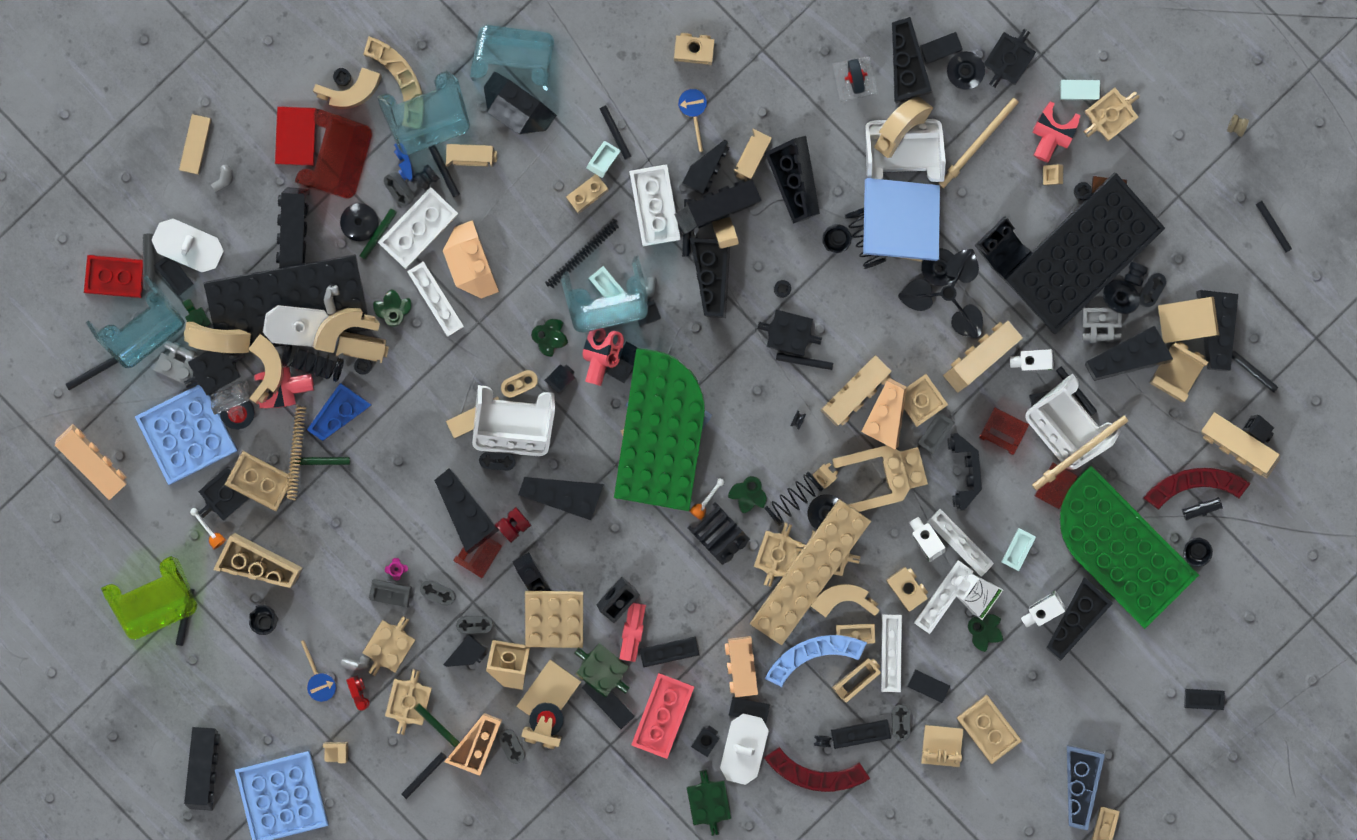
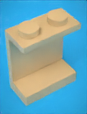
(1180, 374)

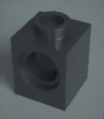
(705, 749)

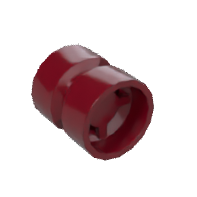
(506, 527)

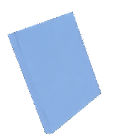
(901, 219)
(185, 434)
(281, 797)

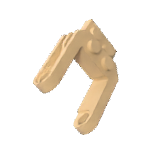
(902, 471)

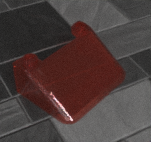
(339, 157)

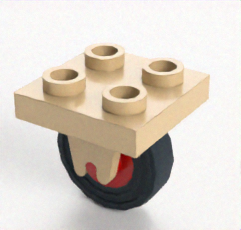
(545, 723)

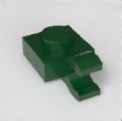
(196, 315)

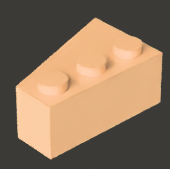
(886, 416)
(476, 745)

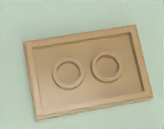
(1188, 320)
(258, 481)
(551, 686)
(989, 729)

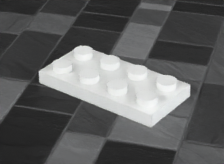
(654, 205)
(418, 228)

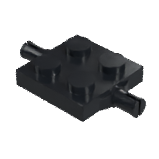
(1009, 58)
(789, 333)
(214, 370)
(220, 497)

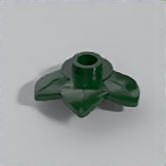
(392, 305)
(552, 336)
(746, 497)
(987, 633)

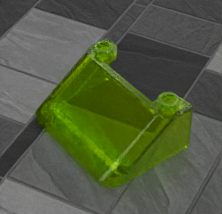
(154, 603)

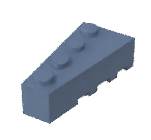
(1083, 779)

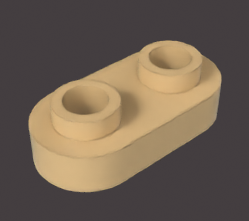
(519, 383)

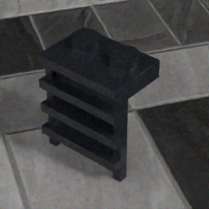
(726, 542)

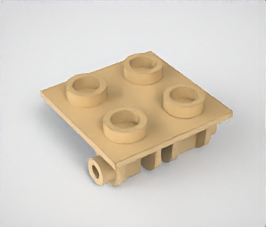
(942, 746)

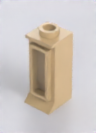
(470, 155)
(752, 155)
(362, 346)
(871, 665)

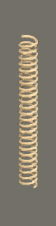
(295, 453)

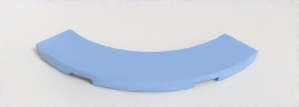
(811, 649)

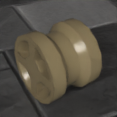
(1237, 125)

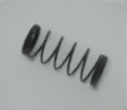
(854, 214)
(336, 370)
(813, 480)

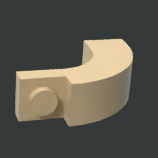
(355, 96)
(905, 117)
(338, 322)
(216, 340)
(273, 368)
(843, 592)

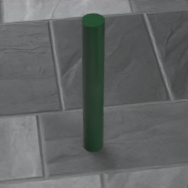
(378, 233)
(323, 461)
(437, 725)

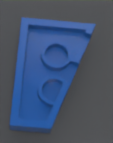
(337, 412)

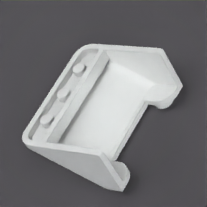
(918, 151)
(1066, 424)
(513, 425)

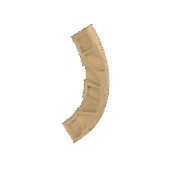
(396, 65)

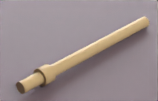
(954, 170)
(1051, 475)

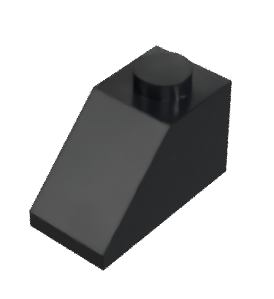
(626, 363)
(560, 378)
(1259, 428)
(467, 653)

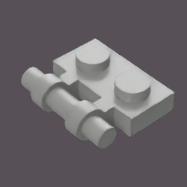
(1101, 318)
(174, 368)

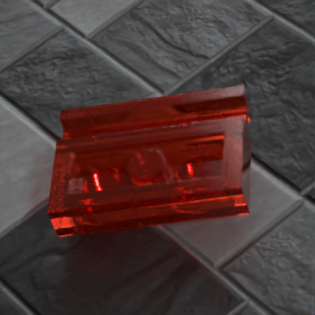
(1055, 492)

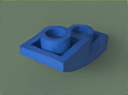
(406, 166)

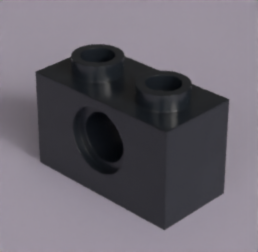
(618, 600)

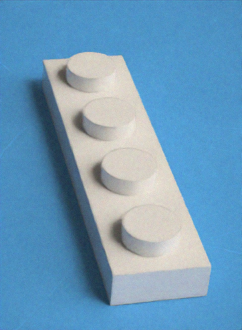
(435, 299)
(960, 542)
(942, 598)
(891, 653)

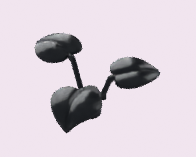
(962, 266)

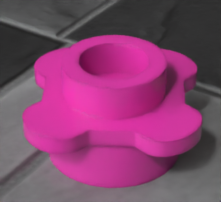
(391, 569)

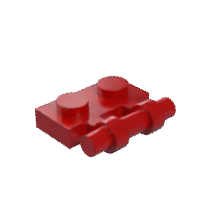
(356, 689)

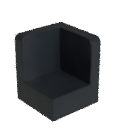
(652, 315)

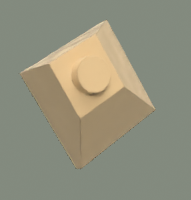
(508, 663)

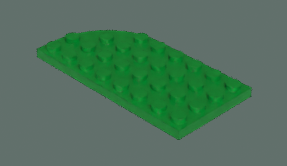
(661, 433)
(1121, 549)

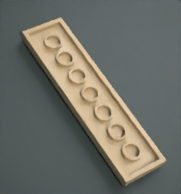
(810, 572)

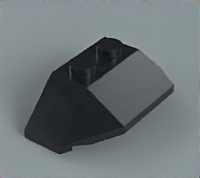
(516, 106)

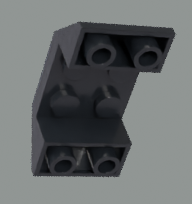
(1002, 248)
(973, 480)

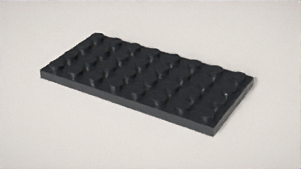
(1084, 253)
(246, 298)

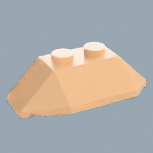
(468, 262)

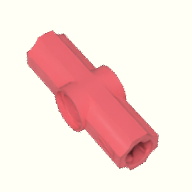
(632, 632)

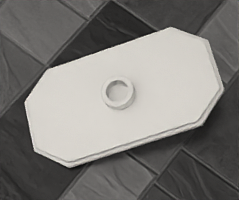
(187, 245)
(293, 325)
(744, 749)

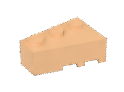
(741, 666)

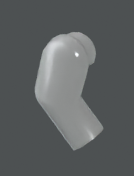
(650, 287)
(356, 665)

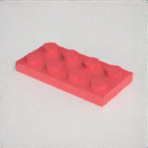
(662, 715)

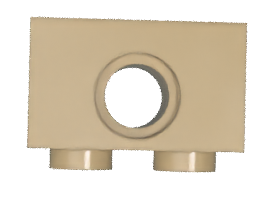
(703, 56)
(587, 193)
(897, 582)

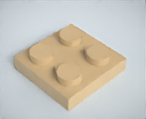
(923, 400)

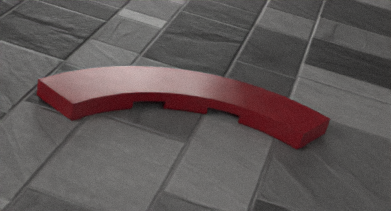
(1192, 479)
(814, 779)

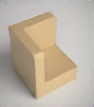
(336, 752)

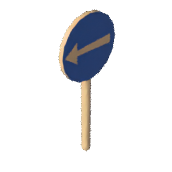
(692, 104)
(320, 686)

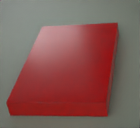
(295, 136)
(114, 276)

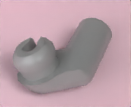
(225, 178)
(328, 298)

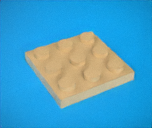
(554, 619)

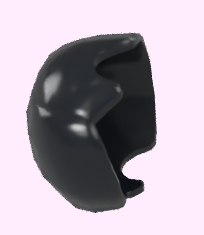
(837, 238)
(1198, 552)
(263, 620)

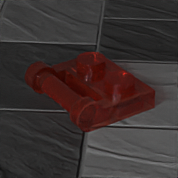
(1007, 425)
(482, 558)

